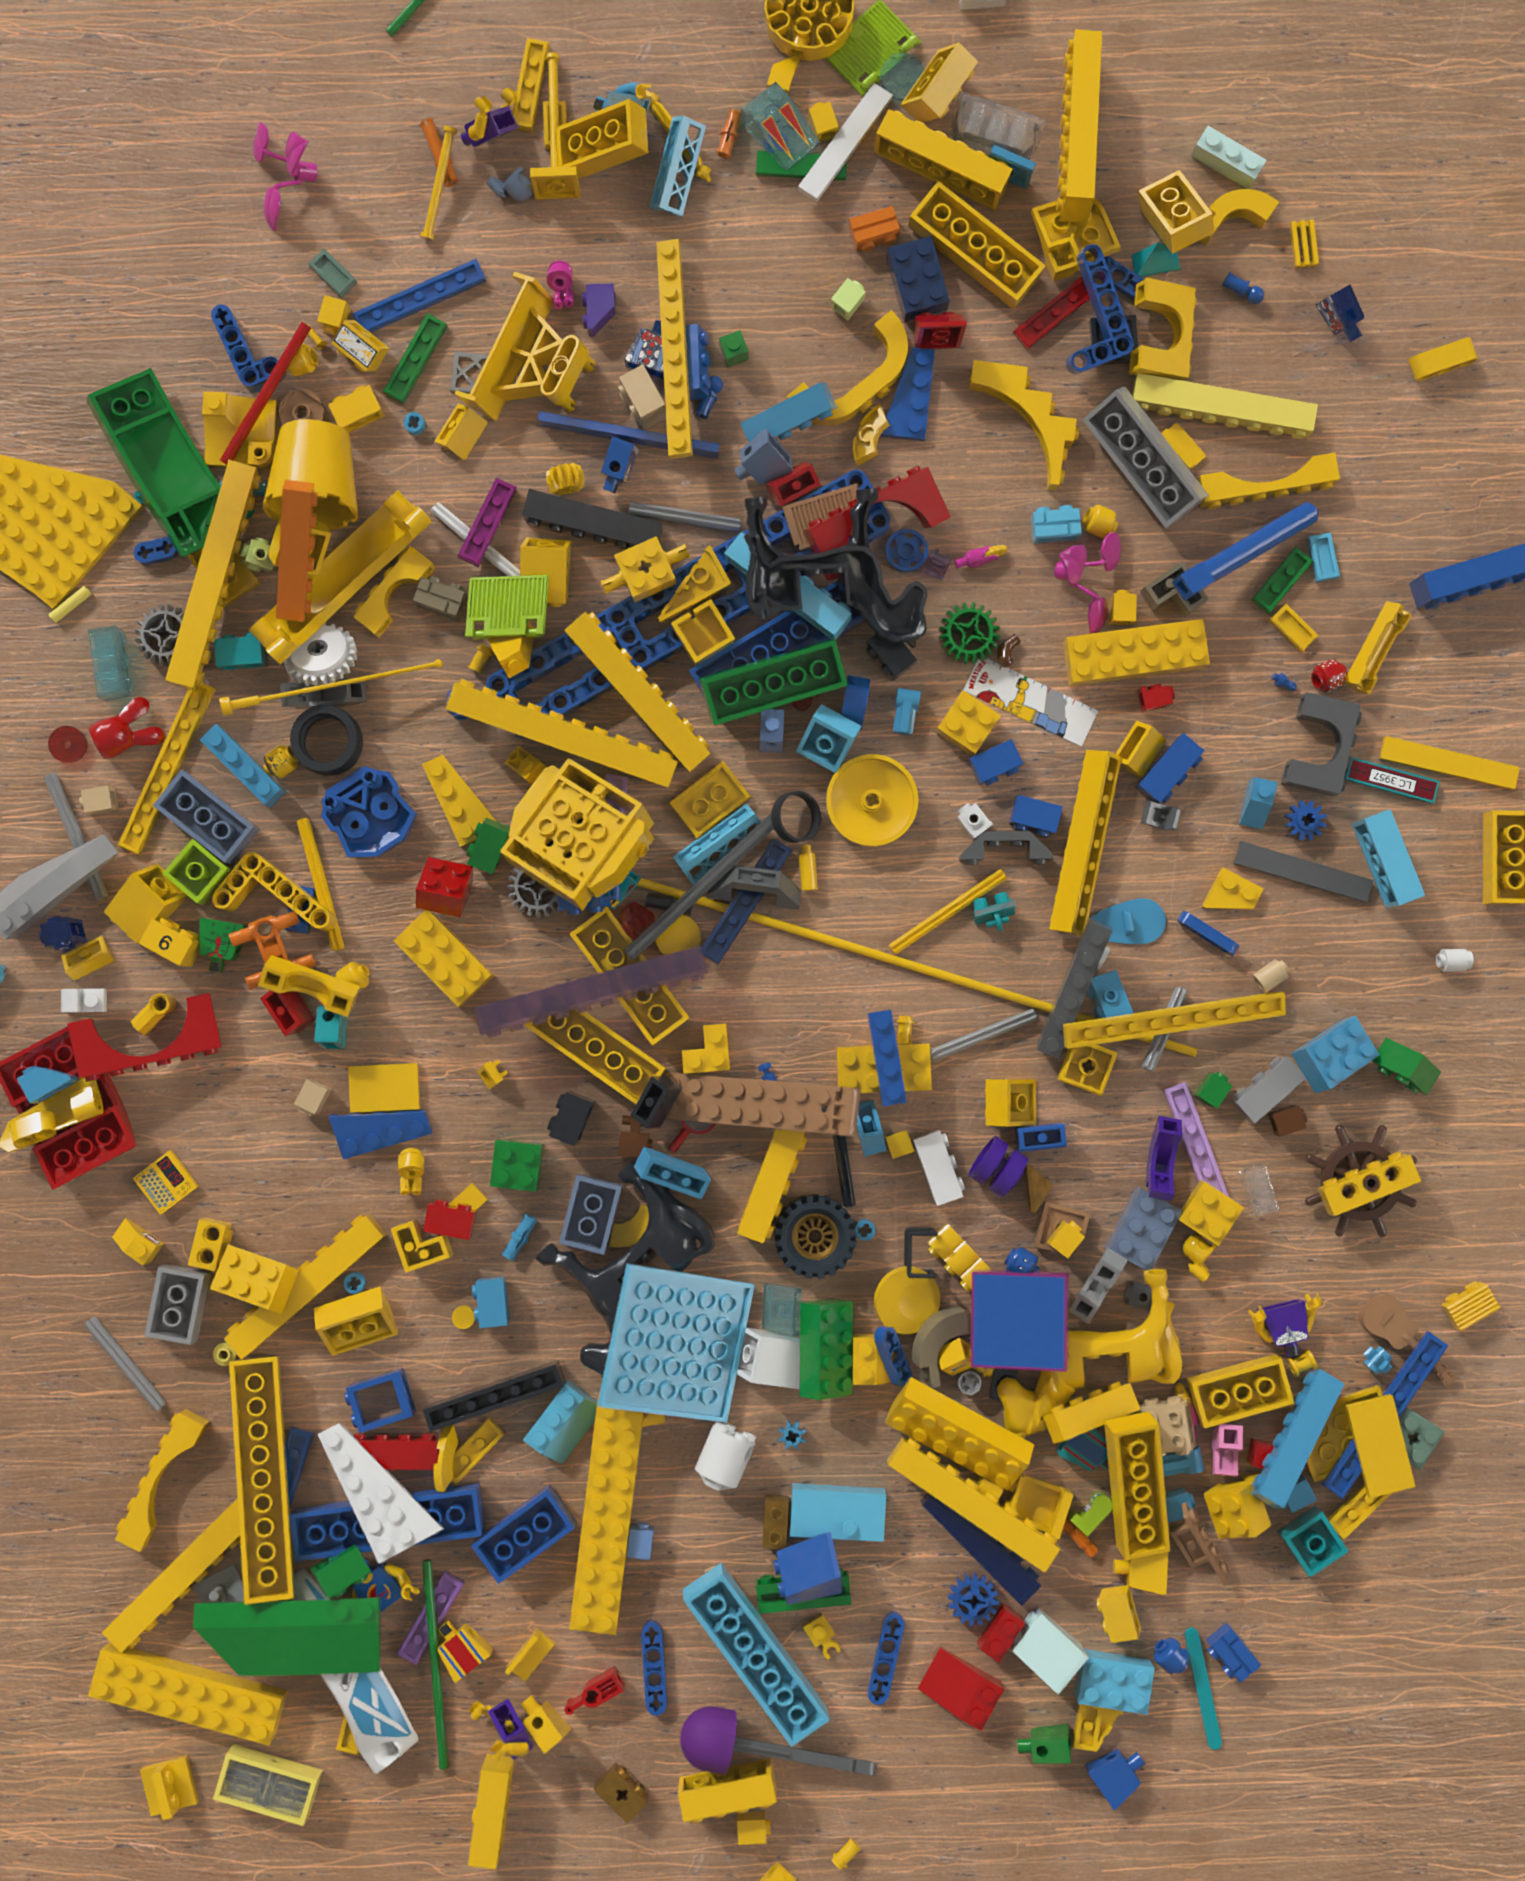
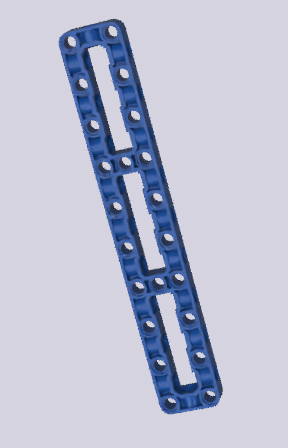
(561, 650)

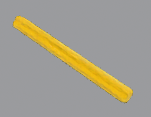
(319, 879)
(947, 911)

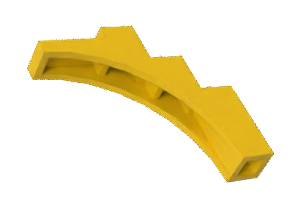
(1011, 385)

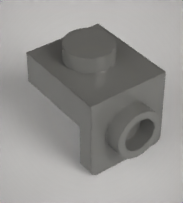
(1160, 816)

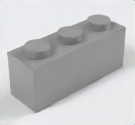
(1268, 1089)

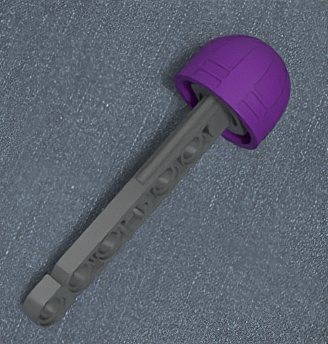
(711, 1737)

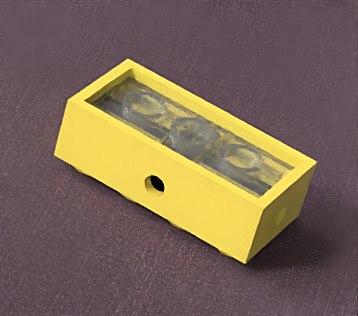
(267, 1784)

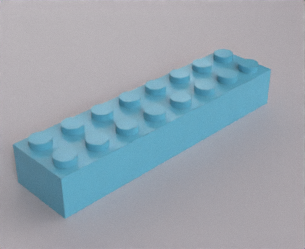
(756, 1654)

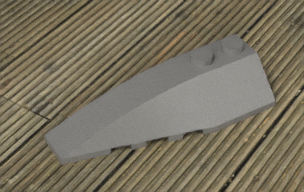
(47, 885)

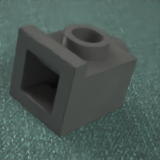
(1132, 1294)

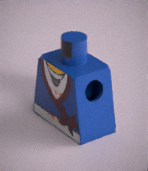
(621, 454)

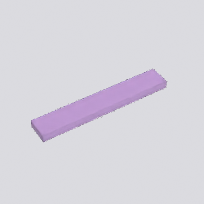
(1194, 1136)

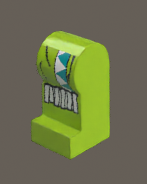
(1093, 1513)

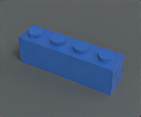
(886, 1058)

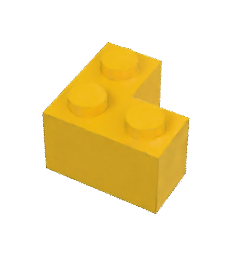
(714, 1056)
(416, 1251)

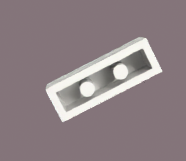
(939, 1167)

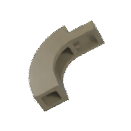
(931, 1337)

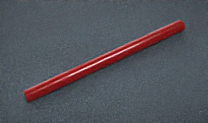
(265, 393)

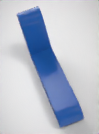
(1102, 313)

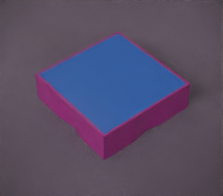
(1020, 1320)

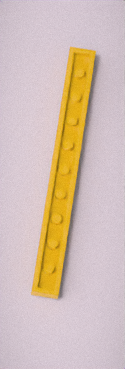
(674, 349)
(1174, 1019)

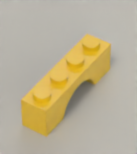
(409, 569)
(287, 976)

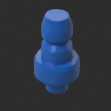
(1281, 680)

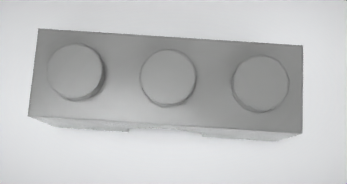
(1098, 1285)

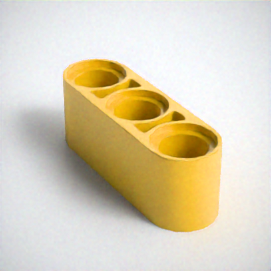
(1443, 359)

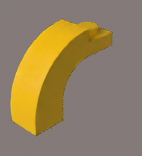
(1244, 204)

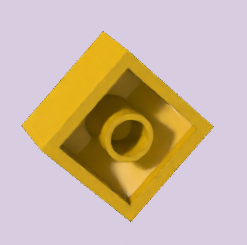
(1010, 1102)
(867, 1362)

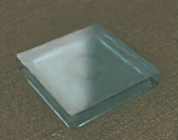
(781, 1309)

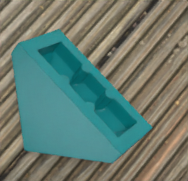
(1155, 260)

